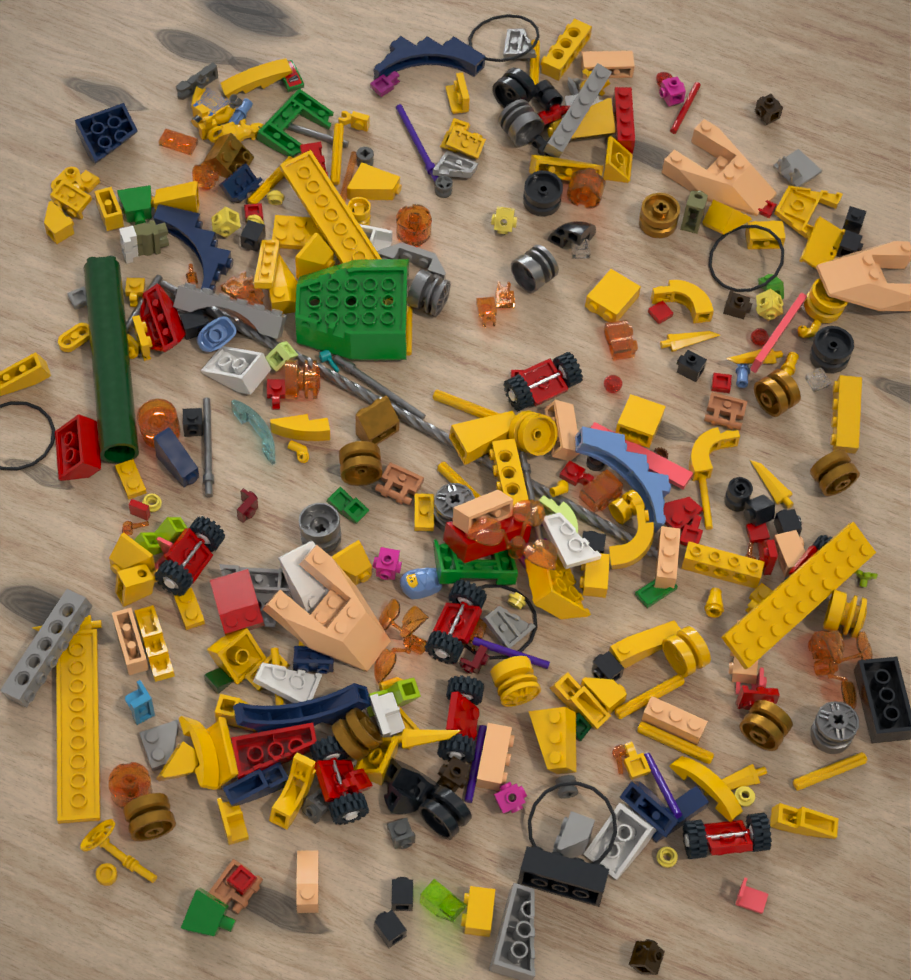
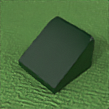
(217, 680)
(582, 727)

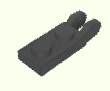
(187, 88)

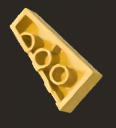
(846, 413)

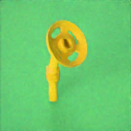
(102, 840)

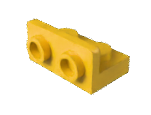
(458, 95)
(465, 142)
(70, 199)

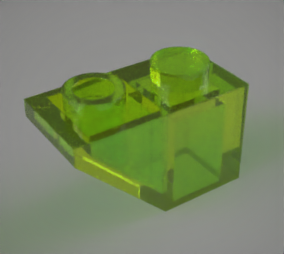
(441, 901)

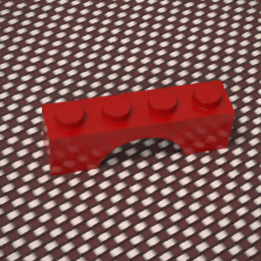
(624, 116)

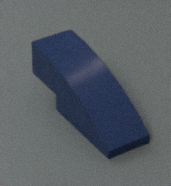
(256, 785)
(690, 805)

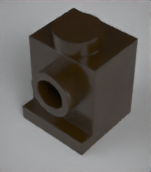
(737, 305)

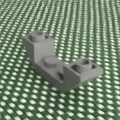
(415, 255)

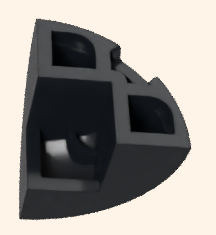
(572, 231)
(406, 787)

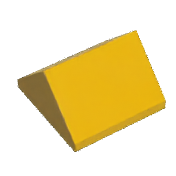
(617, 162)
(724, 218)
(378, 760)

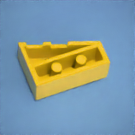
(556, 737)

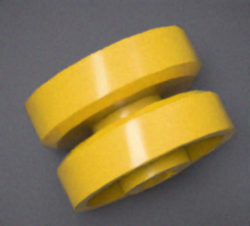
(821, 306)
(533, 432)
(686, 651)

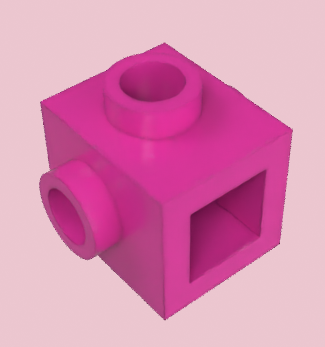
(672, 91)
(387, 563)
(502, 797)

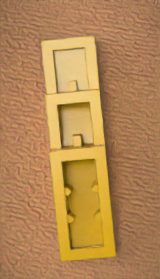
(257, 76)
(154, 643)

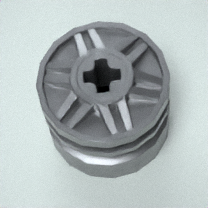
(520, 122)
(534, 268)
(427, 292)
(447, 498)
(322, 525)
(834, 737)

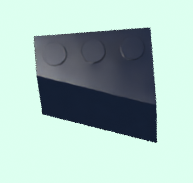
(105, 131)

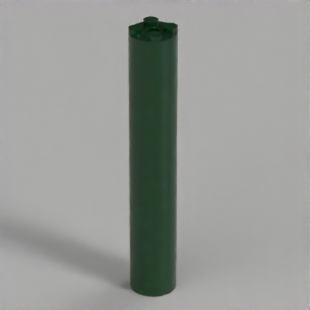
(110, 360)

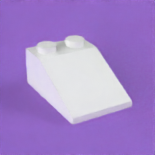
(237, 369)
(303, 587)
(631, 839)

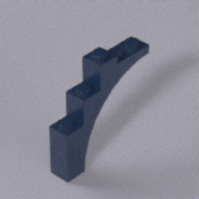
(429, 52)
(188, 228)
(322, 709)

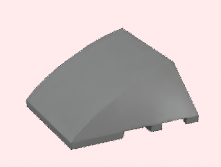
(265, 583)

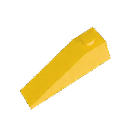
(561, 167)
(23, 374)
(642, 644)

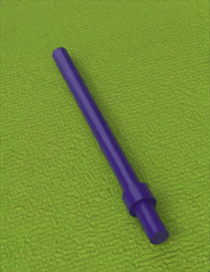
(429, 165)

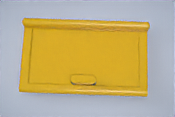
(821, 243)
(226, 759)

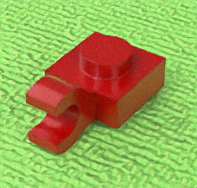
(275, 391)
(574, 473)
(691, 533)
(355, 780)

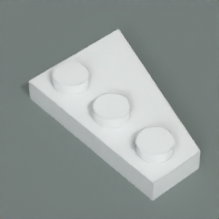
(570, 546)
(287, 683)

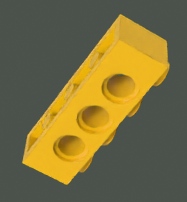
(566, 49)
(507, 451)
(722, 565)

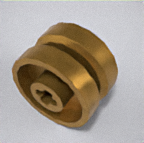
(659, 215)
(777, 392)
(360, 463)
(834, 472)
(766, 725)
(357, 734)
(149, 817)

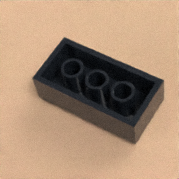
(884, 699)
(563, 875)

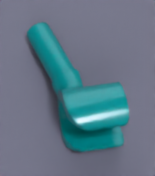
(326, 356)

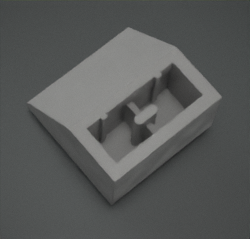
(574, 835)

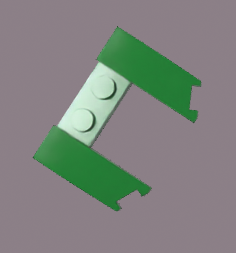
(302, 104)
(450, 569)

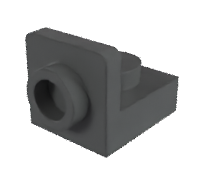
(315, 806)
(401, 833)

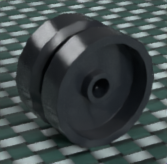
(513, 86)
(542, 193)
(832, 349)
(445, 812)

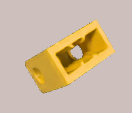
(134, 584)

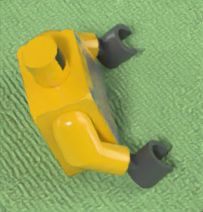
(217, 106)

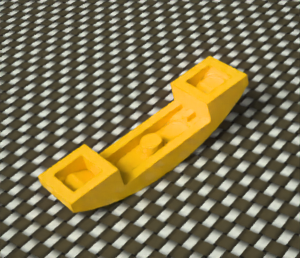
(208, 770)
(711, 783)

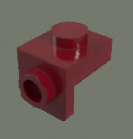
(249, 507)
(480, 659)

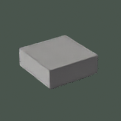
(78, 298)

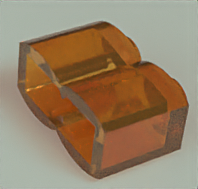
(620, 340)
(601, 491)

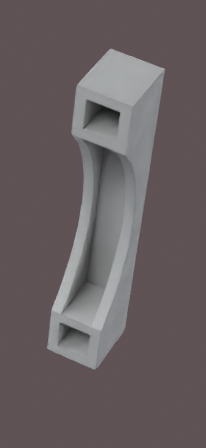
(577, 111)
(266, 321)

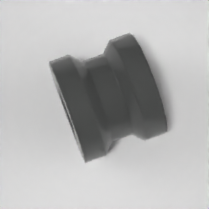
(365, 155)
(447, 184)
(566, 791)

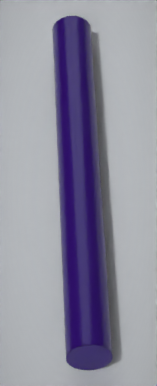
(509, 652)
(475, 764)
(663, 786)

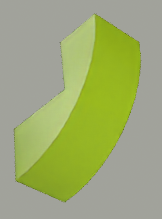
(168, 530)
(404, 693)

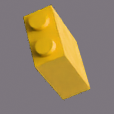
(612, 296)
(640, 420)

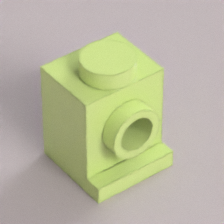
(281, 350)

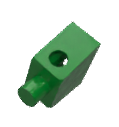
(136, 203)
(207, 914)

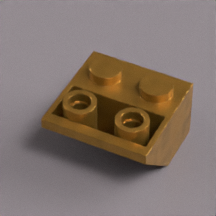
(228, 155)
(377, 421)

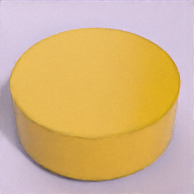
(106, 874)

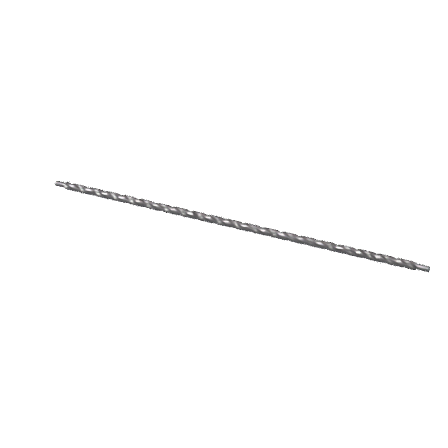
(415, 421)

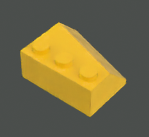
(555, 591)

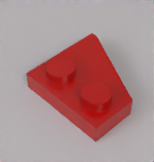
(553, 114)
(681, 512)
(768, 555)
(747, 697)

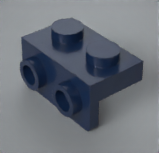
(240, 184)
(311, 661)

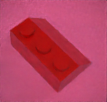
(77, 449)

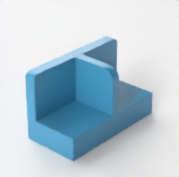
(140, 704)

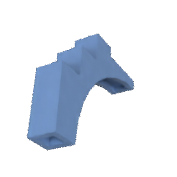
(632, 466)

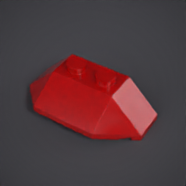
(161, 319)

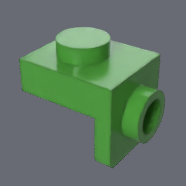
(776, 284)

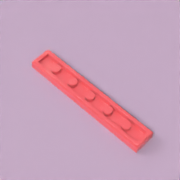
(778, 333)
(677, 475)

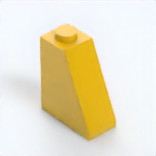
(373, 184)
(180, 196)

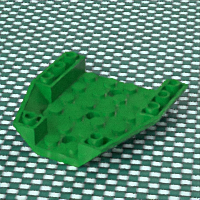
(357, 331)

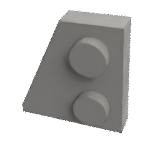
(517, 43)
(455, 166)
(507, 626)
(159, 743)

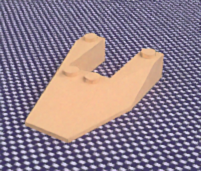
(727, 180)
(860, 280)
(341, 622)

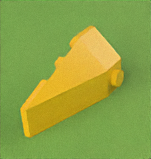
(284, 289)

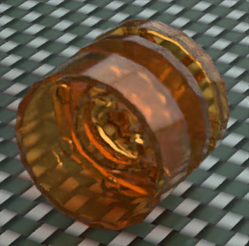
(301, 379)
(155, 417)

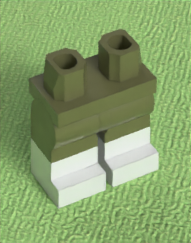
(143, 240)

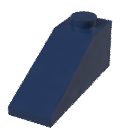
(649, 807)

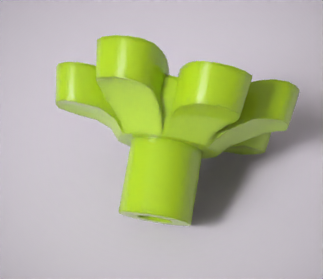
(864, 577)

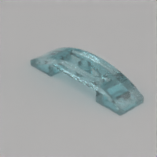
(245, 414)

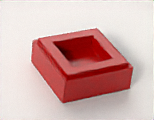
(253, 209)
(768, 209)
(660, 312)
(721, 383)
(139, 509)
(757, 533)
(241, 879)

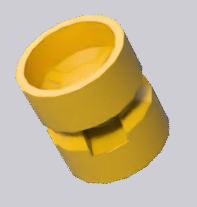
(361, 210)
(625, 507)

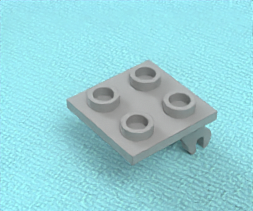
(797, 168)

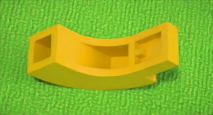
(687, 295)
(706, 444)
(633, 551)
(294, 792)

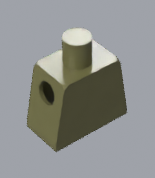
(695, 204)

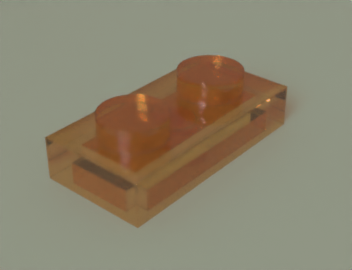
(178, 141)

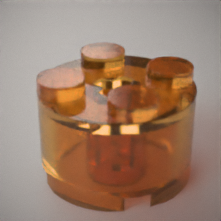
(586, 188)
(413, 225)
(130, 775)

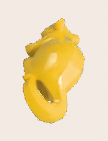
(240, 131)

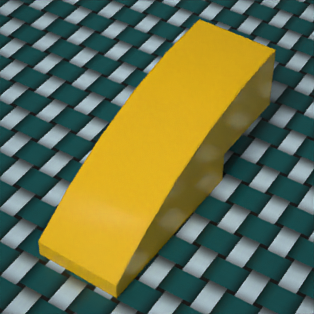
(301, 428)
(580, 700)
(803, 821)

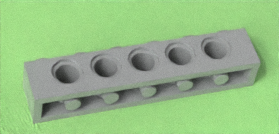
(37, 651)

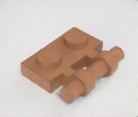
(725, 406)
(402, 479)
(226, 893)

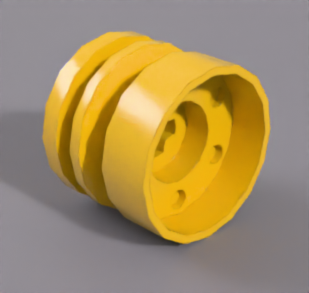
(843, 613)
(515, 681)

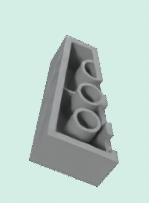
(515, 940)

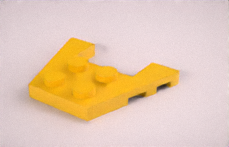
(799, 205)

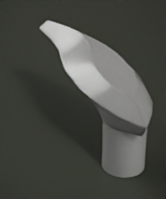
(572, 85)

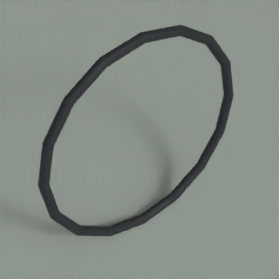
(505, 16)
(756, 287)
(52, 435)
(534, 620)
(585, 786)

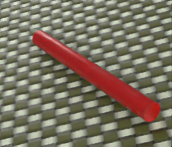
(685, 107)

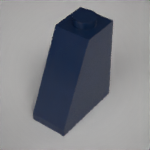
(175, 457)

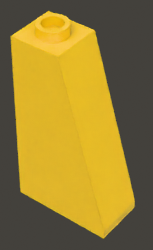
(596, 122)
(475, 437)

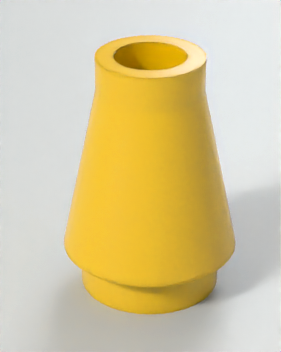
(714, 604)

